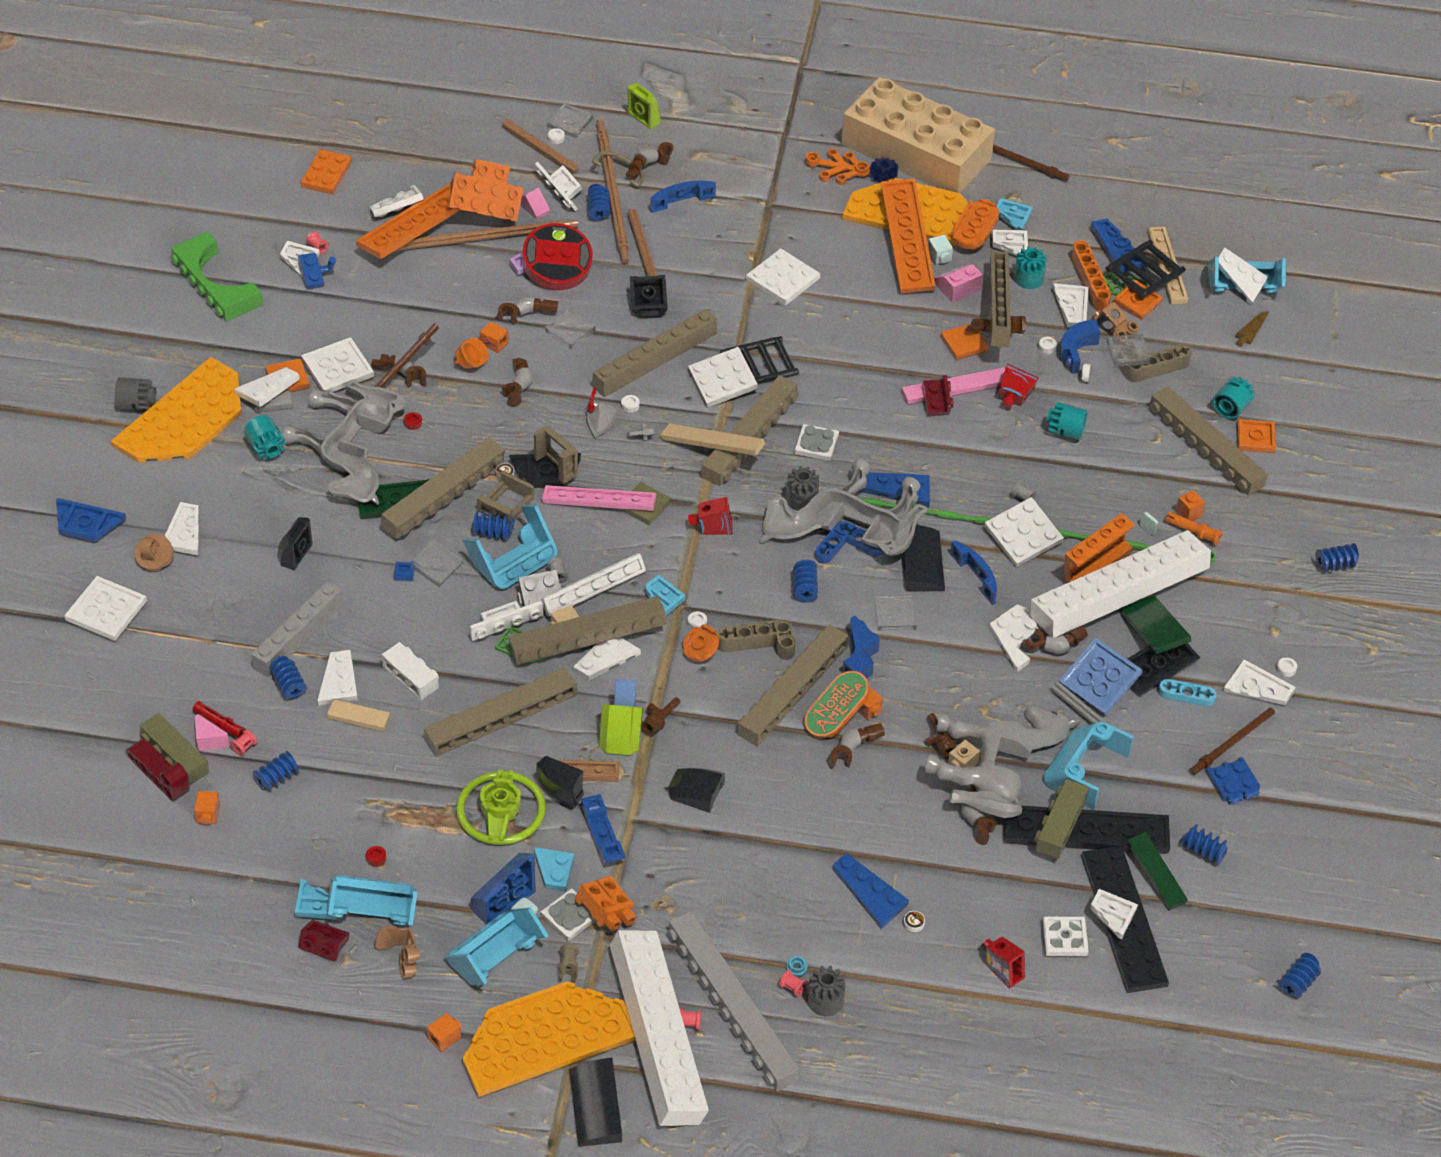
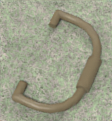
(622, 158)

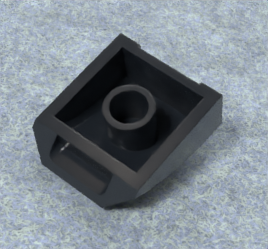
(648, 296)
(295, 543)
(561, 780)
(696, 787)

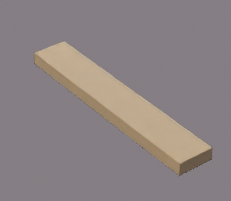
(1175, 288)
(713, 439)

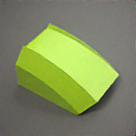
(643, 106)
(620, 729)

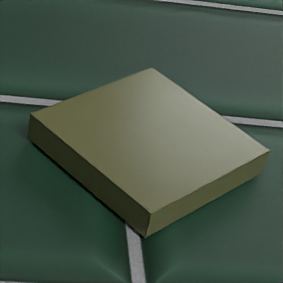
(647, 516)

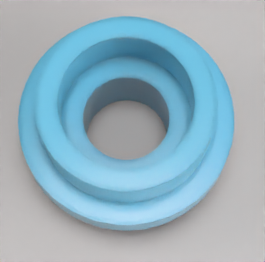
(797, 961)

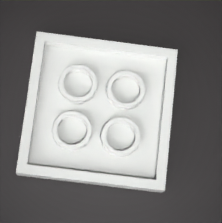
(783, 276)
(337, 365)
(723, 377)
(1024, 532)
(105, 608)

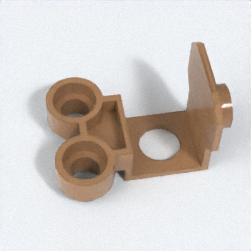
(1121, 326)
(389, 937)

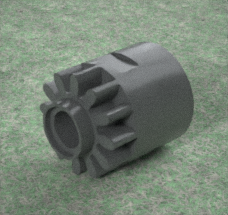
(134, 393)
(801, 487)
(826, 991)

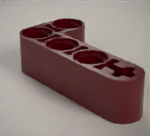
(168, 778)

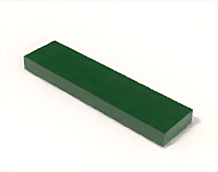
(1157, 871)

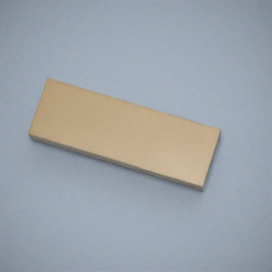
(358, 715)

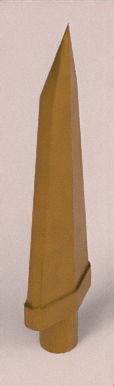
(1250, 330)

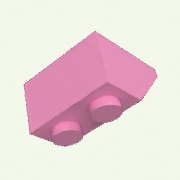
(960, 282)

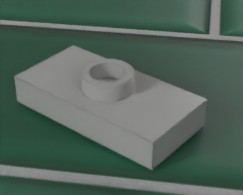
(281, 401)

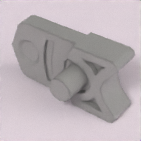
(644, 432)

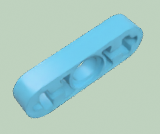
(1194, 688)

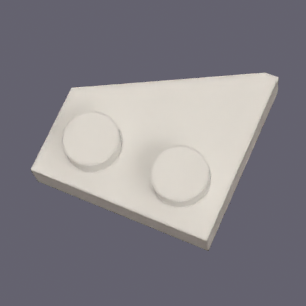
(1010, 240)
(291, 252)
(1113, 911)

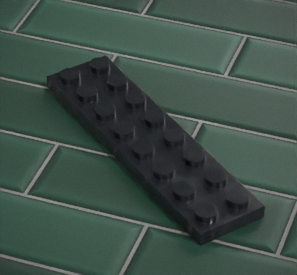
(1093, 828)
(1137, 950)

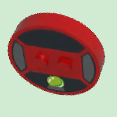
(557, 256)

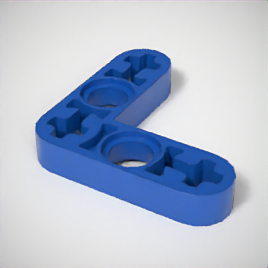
(842, 533)

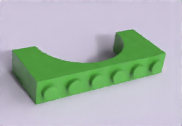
(226, 300)

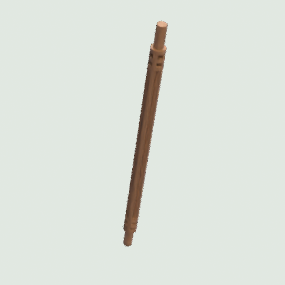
(614, 196)
(478, 235)

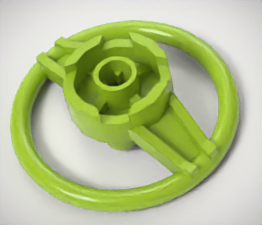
(500, 804)

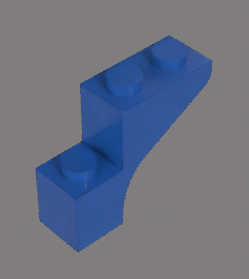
(864, 645)

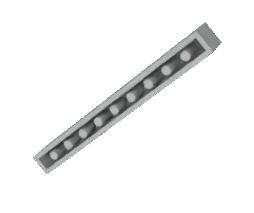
(733, 1001)

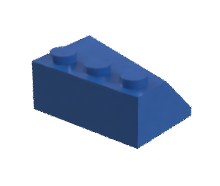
(505, 888)

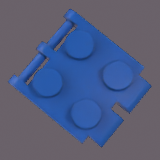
(1234, 781)

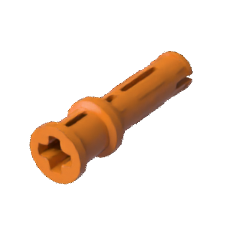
(1202, 530)

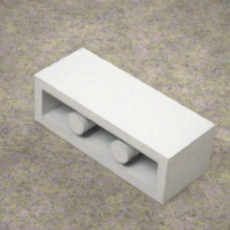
(410, 671)

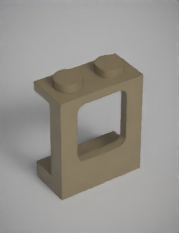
(566, 460)
(508, 482)

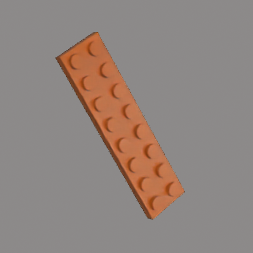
(407, 224)
(908, 236)

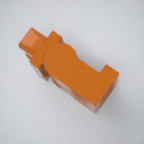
(607, 903)

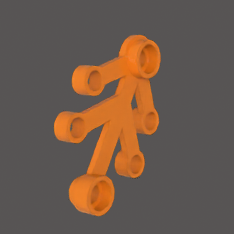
(856, 169)

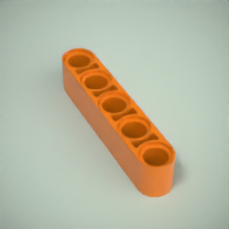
(1091, 275)

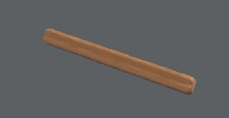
(540, 146)
(642, 243)

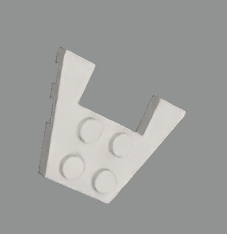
(1011, 630)

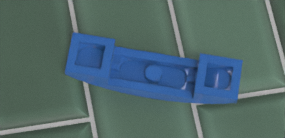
(682, 191)
(964, 555)
(601, 829)

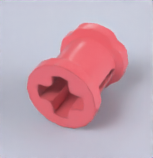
(315, 241)
(243, 742)
(793, 983)
(691, 1018)

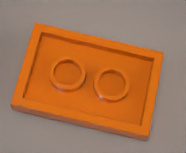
(326, 171)

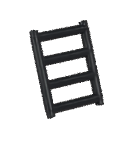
(1137, 252)
(761, 345)

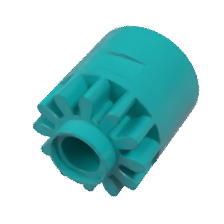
(1030, 268)
(1233, 397)
(1067, 420)
(264, 437)

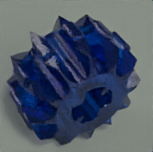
(883, 169)

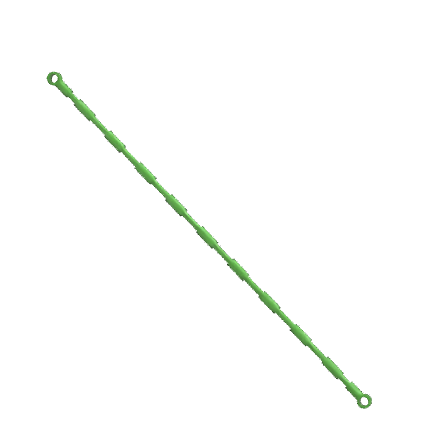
(981, 520)

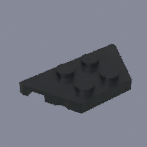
(538, 472)

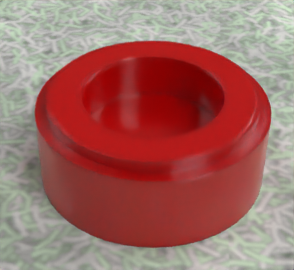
(413, 421)
(376, 856)

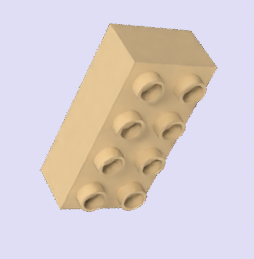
(919, 134)

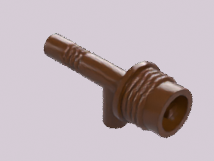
(655, 718)
(942, 741)

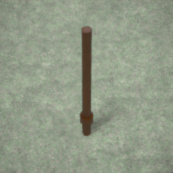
(1052, 171)
(424, 338)
(1207, 760)

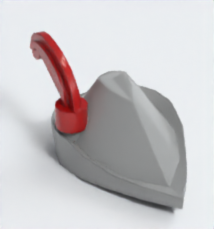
(600, 416)

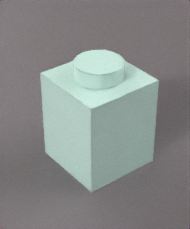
(940, 249)

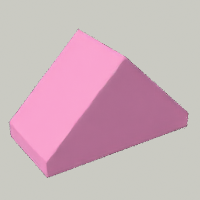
(534, 203)
(209, 735)

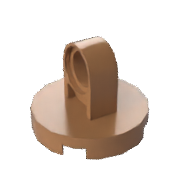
(154, 552)

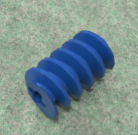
(598, 202)
(493, 526)
(1337, 556)
(805, 581)
(288, 677)
(275, 770)
(1205, 844)
(1300, 975)

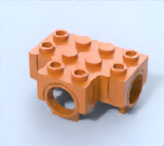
(486, 191)

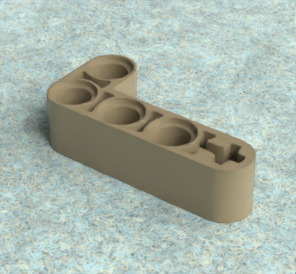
(1160, 363)
(759, 635)

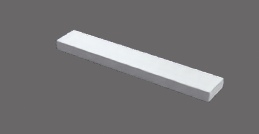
(594, 584)

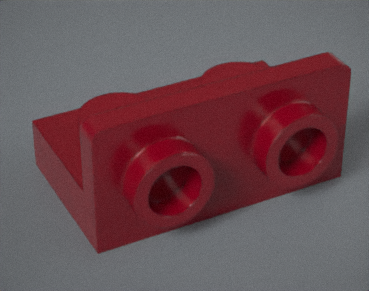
(938, 396)
(322, 939)

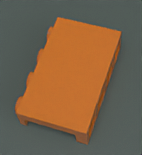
(1099, 549)

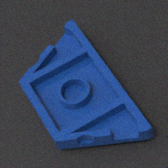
(86, 520)

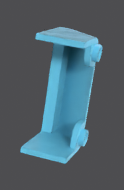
(1273, 270)
(532, 554)
(1066, 762)
(372, 898)
(495, 942)

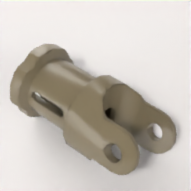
(568, 964)

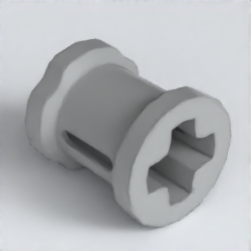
(1023, 492)
(558, 564)

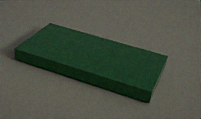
(387, 496)
(1155, 624)

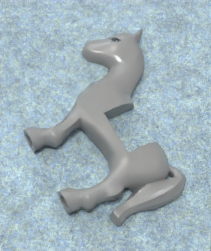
(370, 413)
(888, 528)
(996, 785)

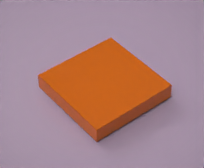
(1130, 302)
(964, 343)
(295, 365)
(1256, 436)

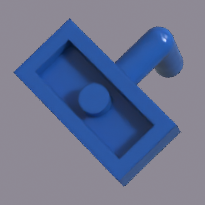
(312, 271)

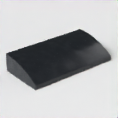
(924, 561)
(1161, 665)
(595, 1103)

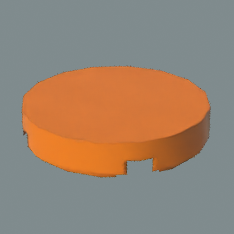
(701, 643)

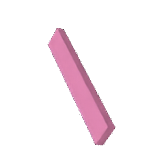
(959, 384)
(599, 498)

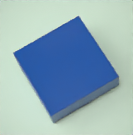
(403, 572)

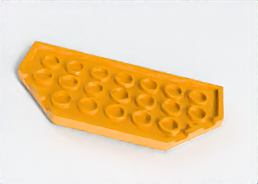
(938, 207)
(185, 416)
(544, 1035)

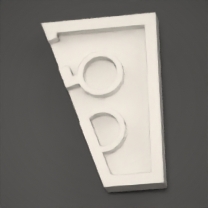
(402, 199)
(1242, 274)
(1072, 302)
(267, 387)
(184, 529)
(604, 656)
(338, 679)
(1258, 684)

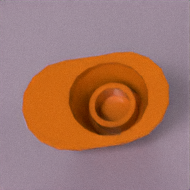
(472, 353)

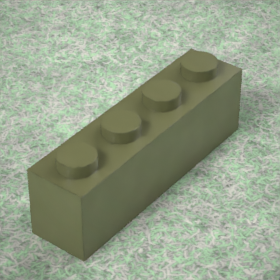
(174, 747)
(1062, 818)

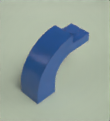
(1078, 336)

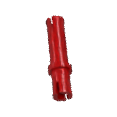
(224, 723)

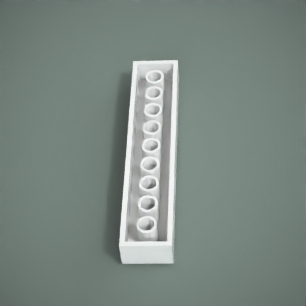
(1120, 583)
(658, 1028)

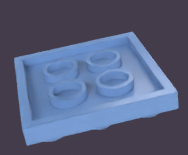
(1100, 676)

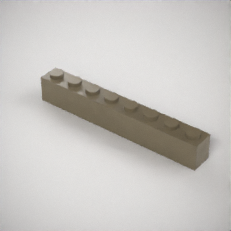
(999, 299)
(654, 353)
(753, 424)
(1208, 441)
(442, 488)
(587, 630)
(792, 685)
(500, 711)

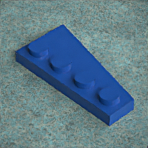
(1114, 242)
(890, 485)
(875, 894)

